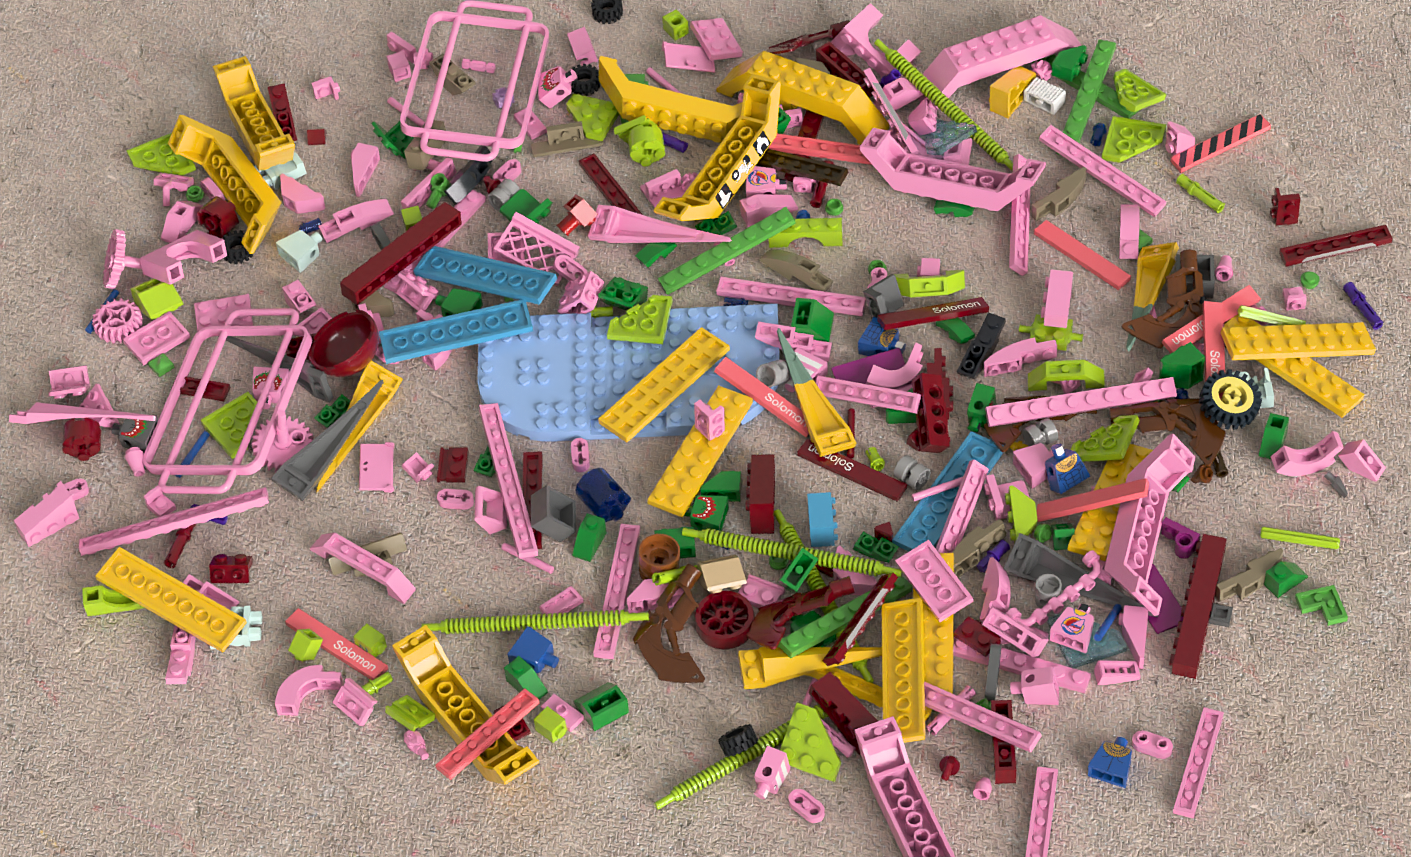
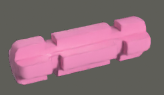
(478, 65)

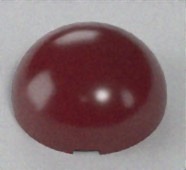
(345, 344)

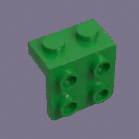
(393, 138)
(527, 206)

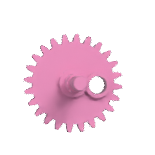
(116, 259)
(283, 445)

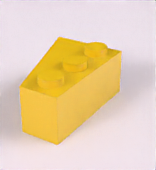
(1008, 91)

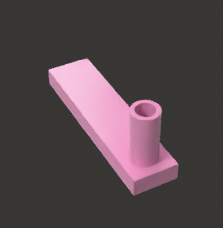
(422, 191)

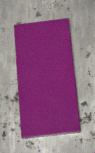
(859, 370)
(1170, 608)

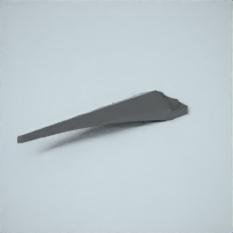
(309, 377)
(309, 465)
(1032, 559)

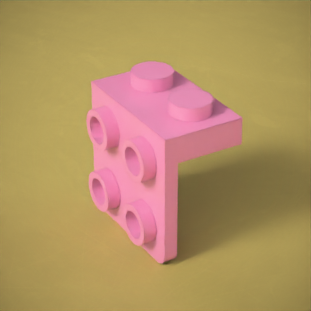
(69, 380)
(996, 495)

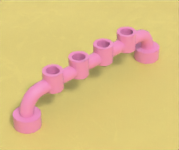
(1071, 593)

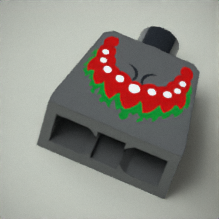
(135, 432)

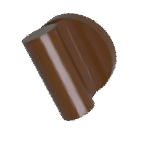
(1203, 474)

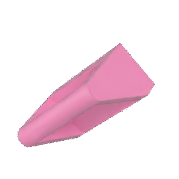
(496, 514)

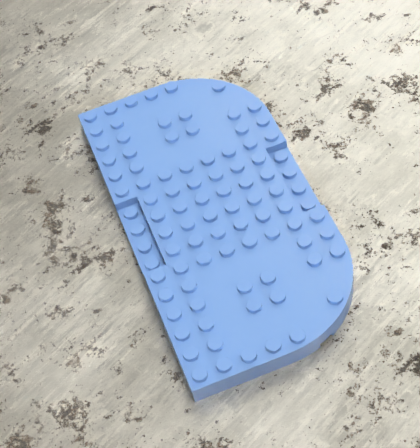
(569, 373)

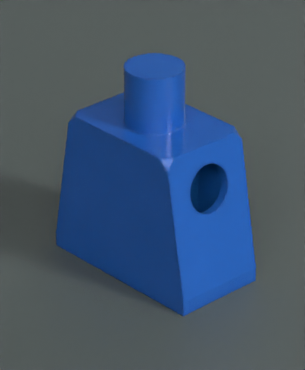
(534, 650)

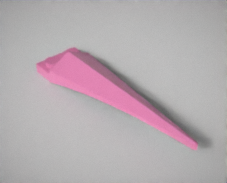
(624, 226)
(47, 412)

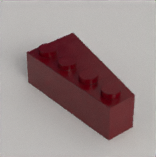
(761, 493)
(841, 707)

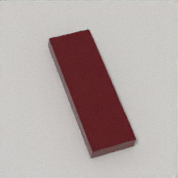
(213, 391)

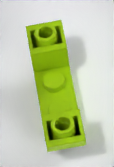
(931, 285)
(1064, 371)

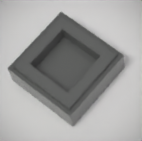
(1220, 615)

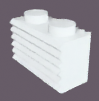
(1044, 95)

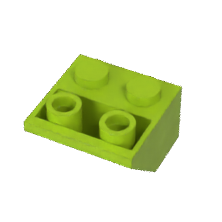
(156, 298)

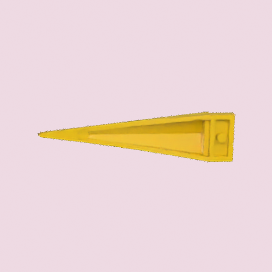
(370, 377)
(768, 667)

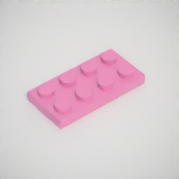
(934, 581)

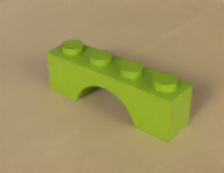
(825, 230)
(101, 600)

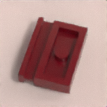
(453, 465)

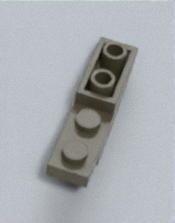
(1066, 193)
(795, 265)
(975, 543)
(1250, 581)

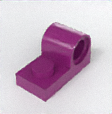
(1184, 538)

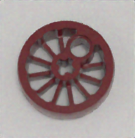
(724, 620)

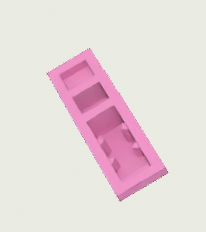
(768, 334)

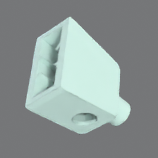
(299, 249)

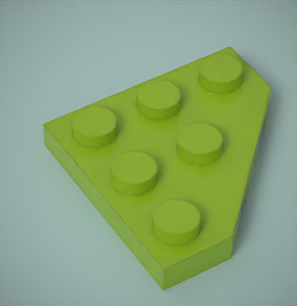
(1135, 92)
(595, 114)
(1131, 137)
(159, 157)
(643, 322)
(230, 423)
(1108, 442)
(809, 744)

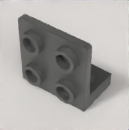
(883, 297)

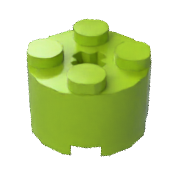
(646, 144)

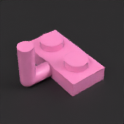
(170, 181)

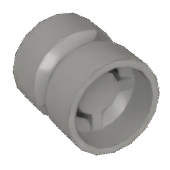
(502, 193)
(773, 373)
(1042, 432)
(911, 472)
(1047, 587)

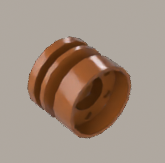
(657, 555)

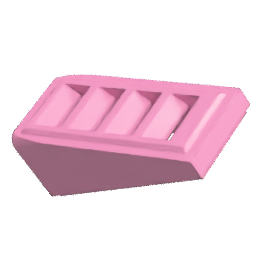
(1105, 677)

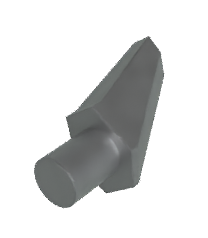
(1336, 483)

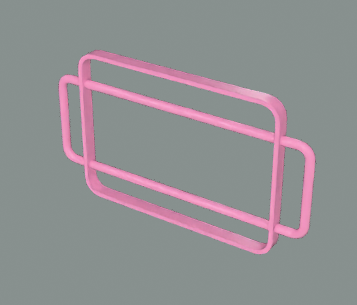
(494, 142)
(235, 468)

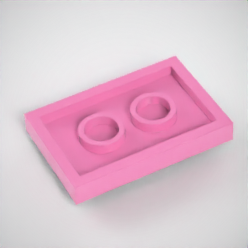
(716, 39)
(216, 311)
(156, 338)

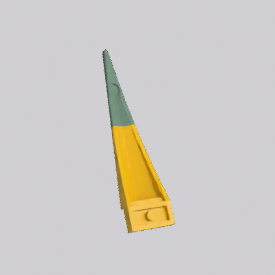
(1152, 267)
(823, 422)

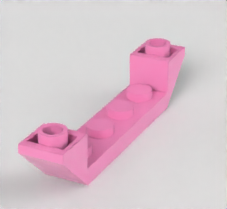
(397, 584)

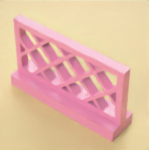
(541, 235)

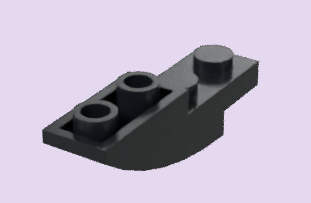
(468, 177)
(982, 346)

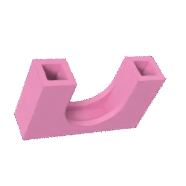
(856, 36)
(165, 262)

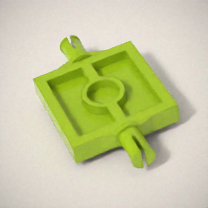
(1047, 333)

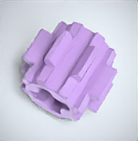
(499, 97)

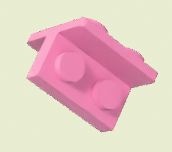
(664, 186)
(416, 291)
(97, 400)

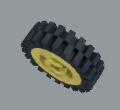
(1226, 409)

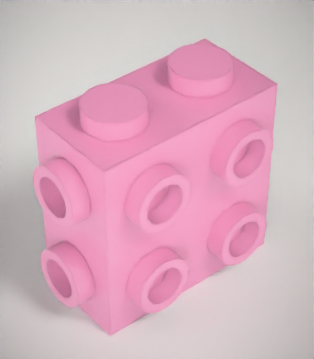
(581, 294)

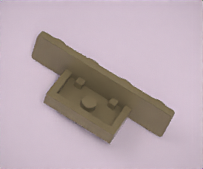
(564, 139)
(382, 548)

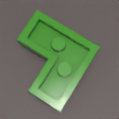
(1323, 599)

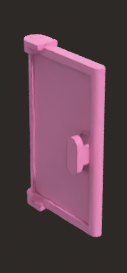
(687, 57)
(378, 470)

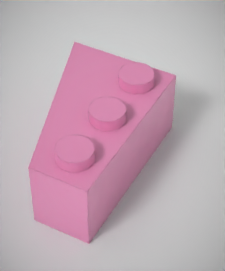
(1057, 298)
(48, 516)

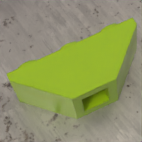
(1021, 513)

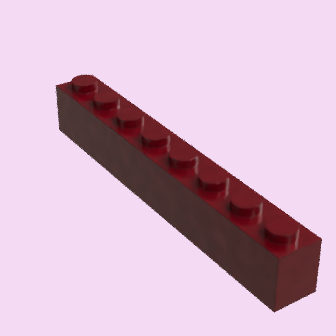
(400, 253)
(1198, 607)

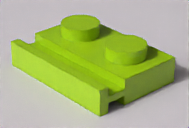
(623, 130)
(410, 713)

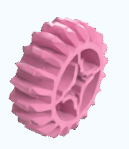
(117, 320)

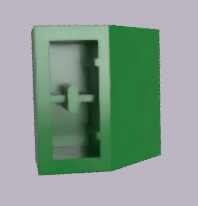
(623, 293)
(812, 319)
(1184, 365)
(602, 705)

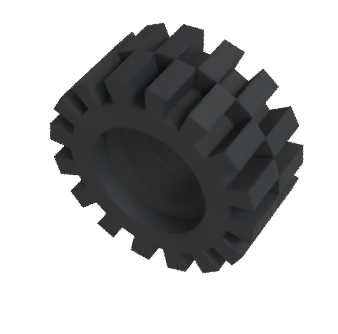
(607, 15)
(589, 86)
(235, 254)
(738, 740)

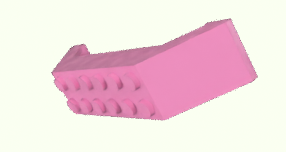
(997, 53)
(944, 178)
(1141, 519)
(900, 791)

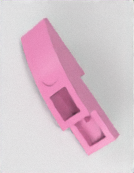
(356, 216)
(1013, 356)
(997, 589)
(181, 657)

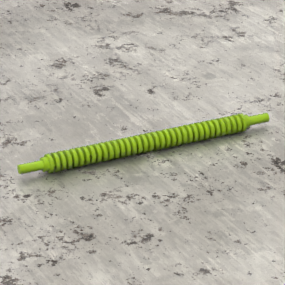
(943, 103)
(789, 551)
(815, 581)
(536, 621)
(727, 765)

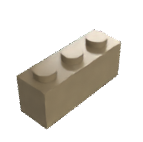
(415, 156)

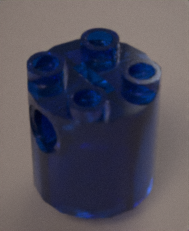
(602, 494)

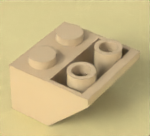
(721, 573)

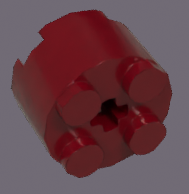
(218, 217)
(81, 438)

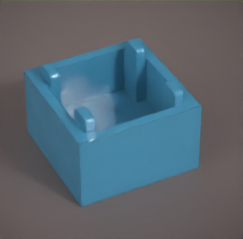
(821, 519)

